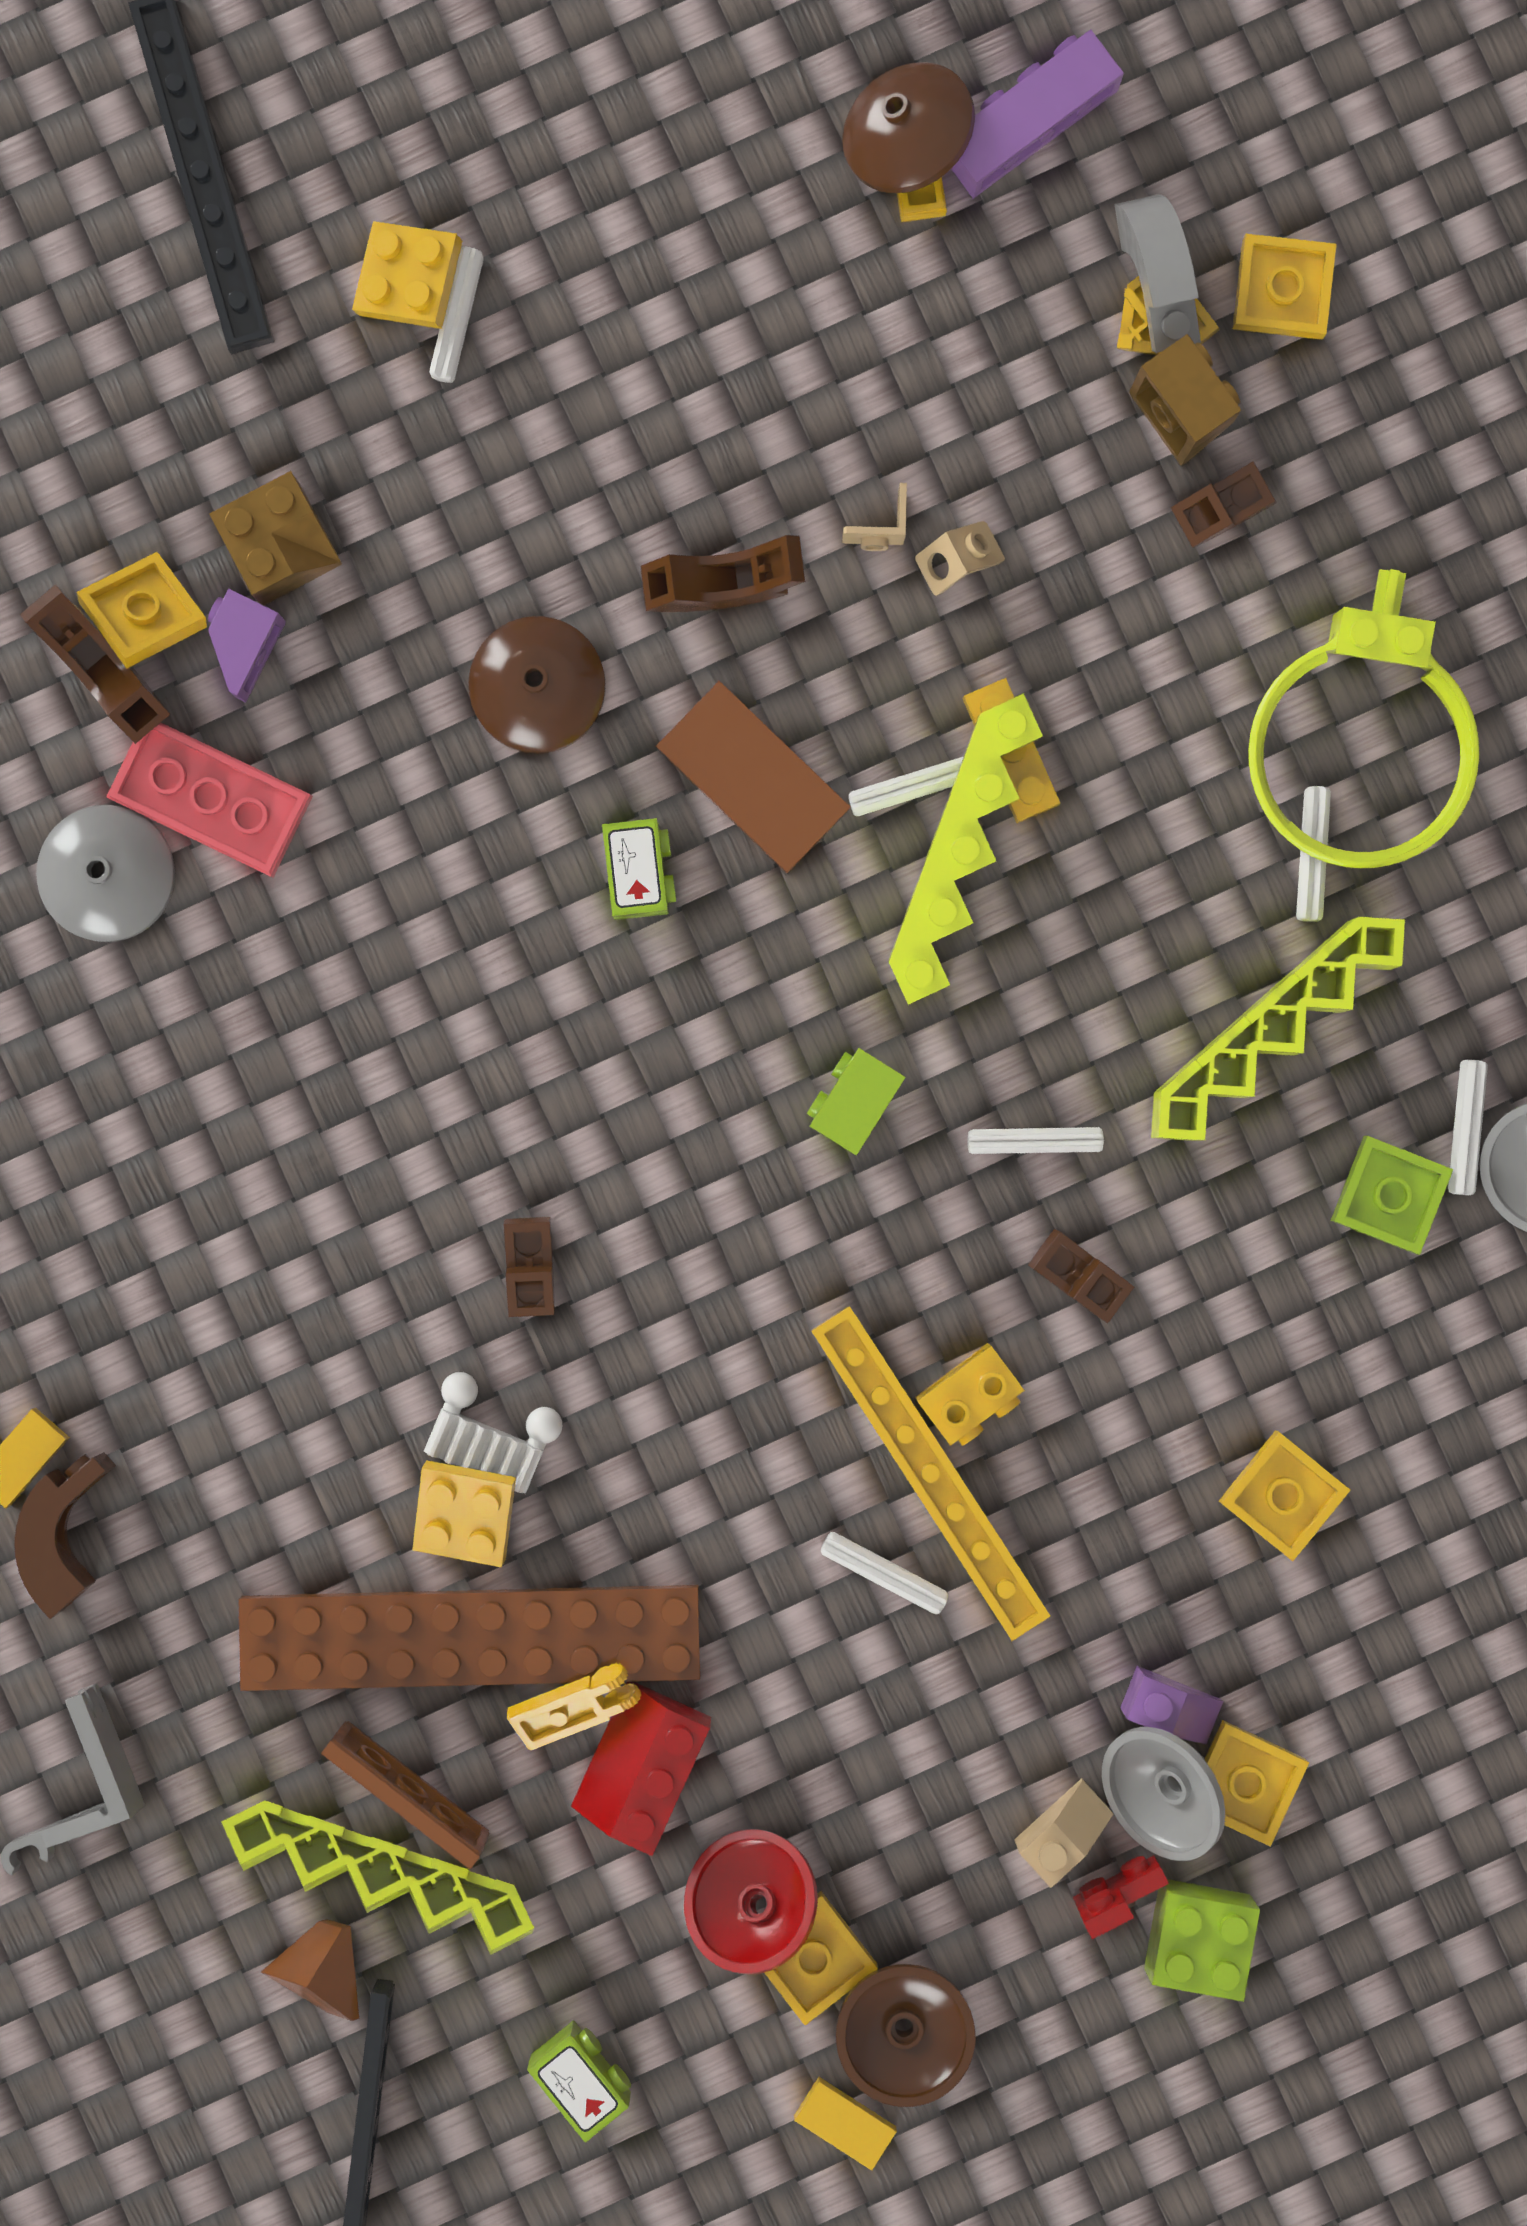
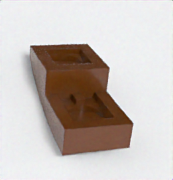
(1223, 505)
(529, 1267)
(1081, 1276)

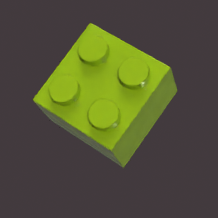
(1202, 1940)

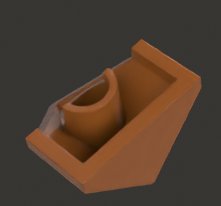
(321, 1969)

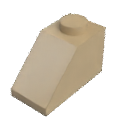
(1064, 1833)

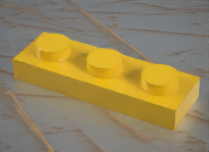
(1023, 764)

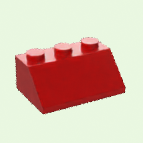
(641, 1769)

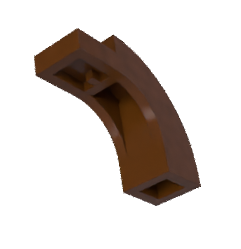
(723, 580)
(90, 657)
(41, 1542)

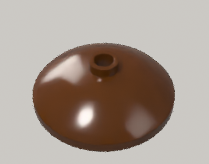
(919, 141)
(545, 715)
(911, 2064)

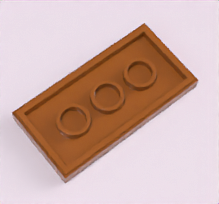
(753, 777)
(407, 1794)

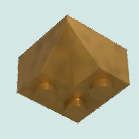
(1185, 398)
(275, 538)

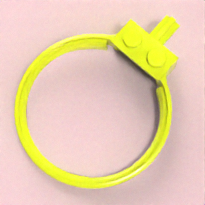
(1385, 638)

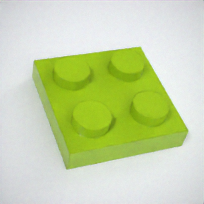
(1391, 1195)

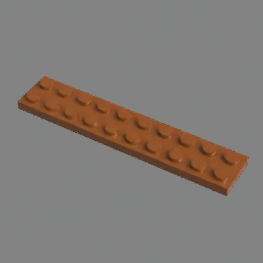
(467, 1637)

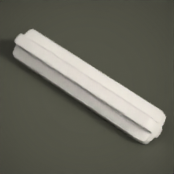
(457, 316)
(904, 787)
(1311, 870)
(1468, 1127)
(1035, 1140)
(884, 1573)

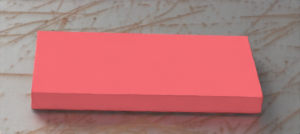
(210, 797)

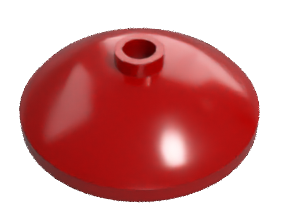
(724, 1896)

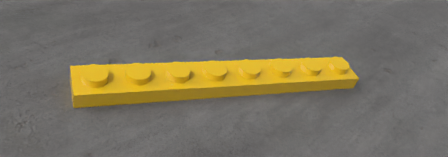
(930, 1473)

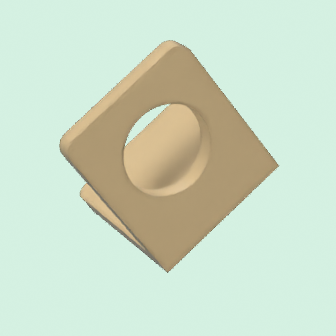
(880, 537)
(966, 551)

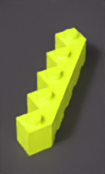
(959, 846)
(1274, 1024)
(379, 1871)

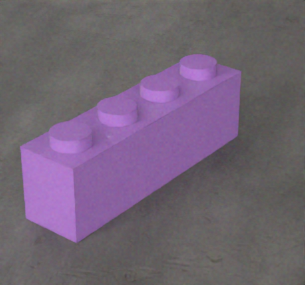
(1037, 110)

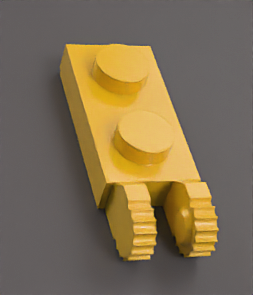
(573, 1707)

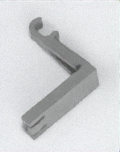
(111, 1773)

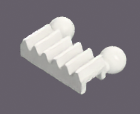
(482, 1447)

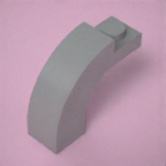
(1162, 258)

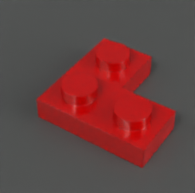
(1105, 1902)

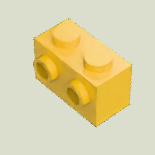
(971, 1395)

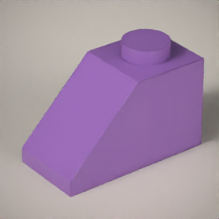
(242, 639)
(1170, 1706)

